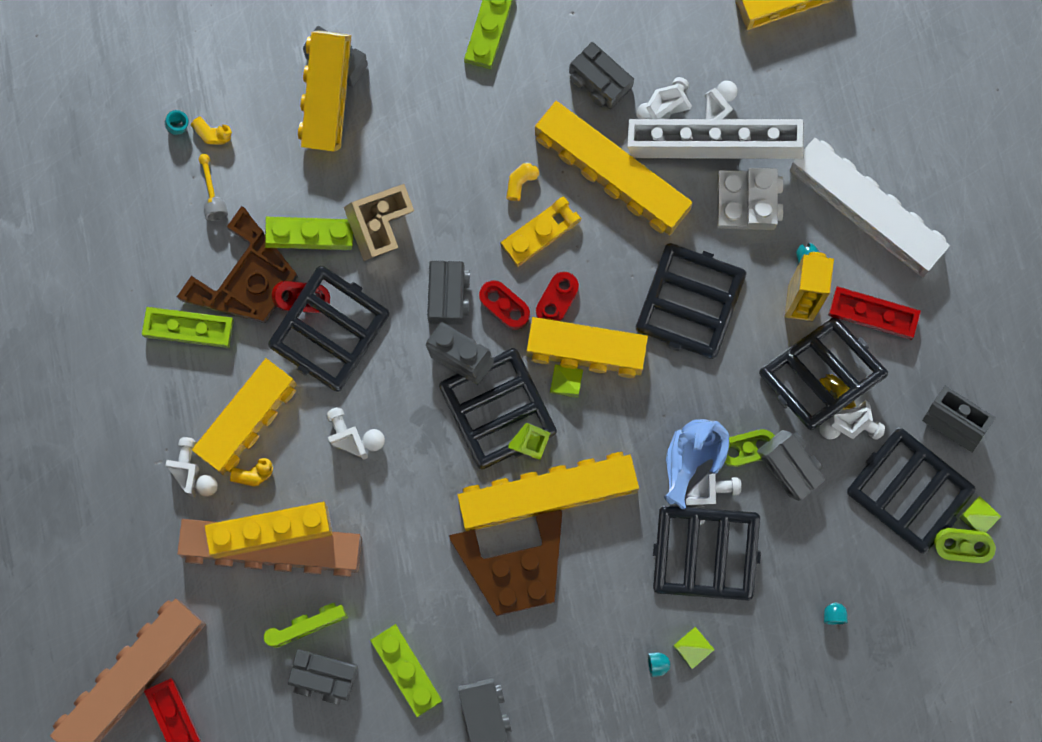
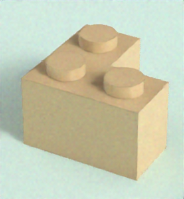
(371, 218)

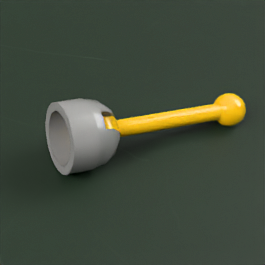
(214, 207)

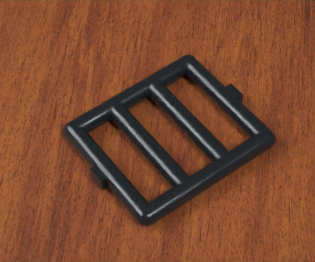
(292, 321)
(718, 325)
(833, 405)
(472, 436)
(921, 454)
(718, 590)

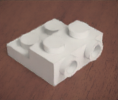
(749, 199)

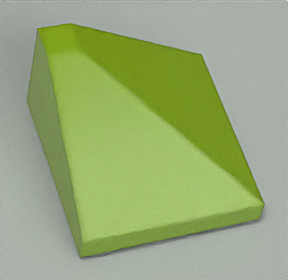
(566, 381)
(530, 441)
(980, 515)
(693, 648)

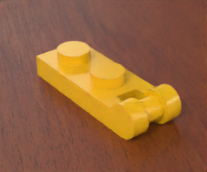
(540, 232)

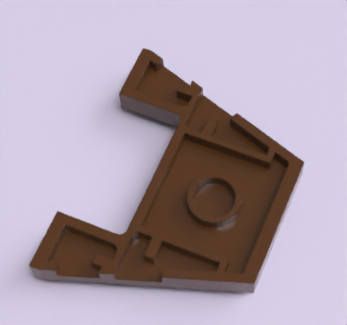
(251, 281)
(517, 578)

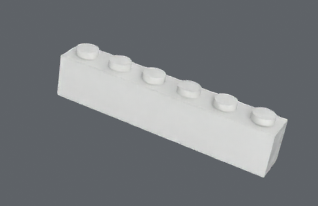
(716, 138)
(869, 207)

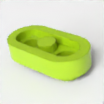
(746, 447)
(963, 545)

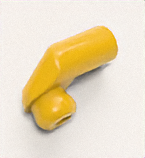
(209, 135)
(518, 177)
(835, 384)
(255, 475)

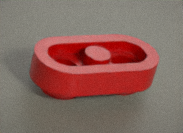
(294, 290)
(557, 297)
(505, 305)

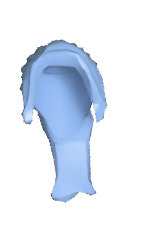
(690, 448)

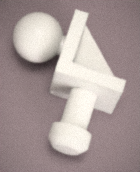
(717, 100)
(666, 101)
(851, 423)
(349, 439)
(188, 474)
(705, 491)

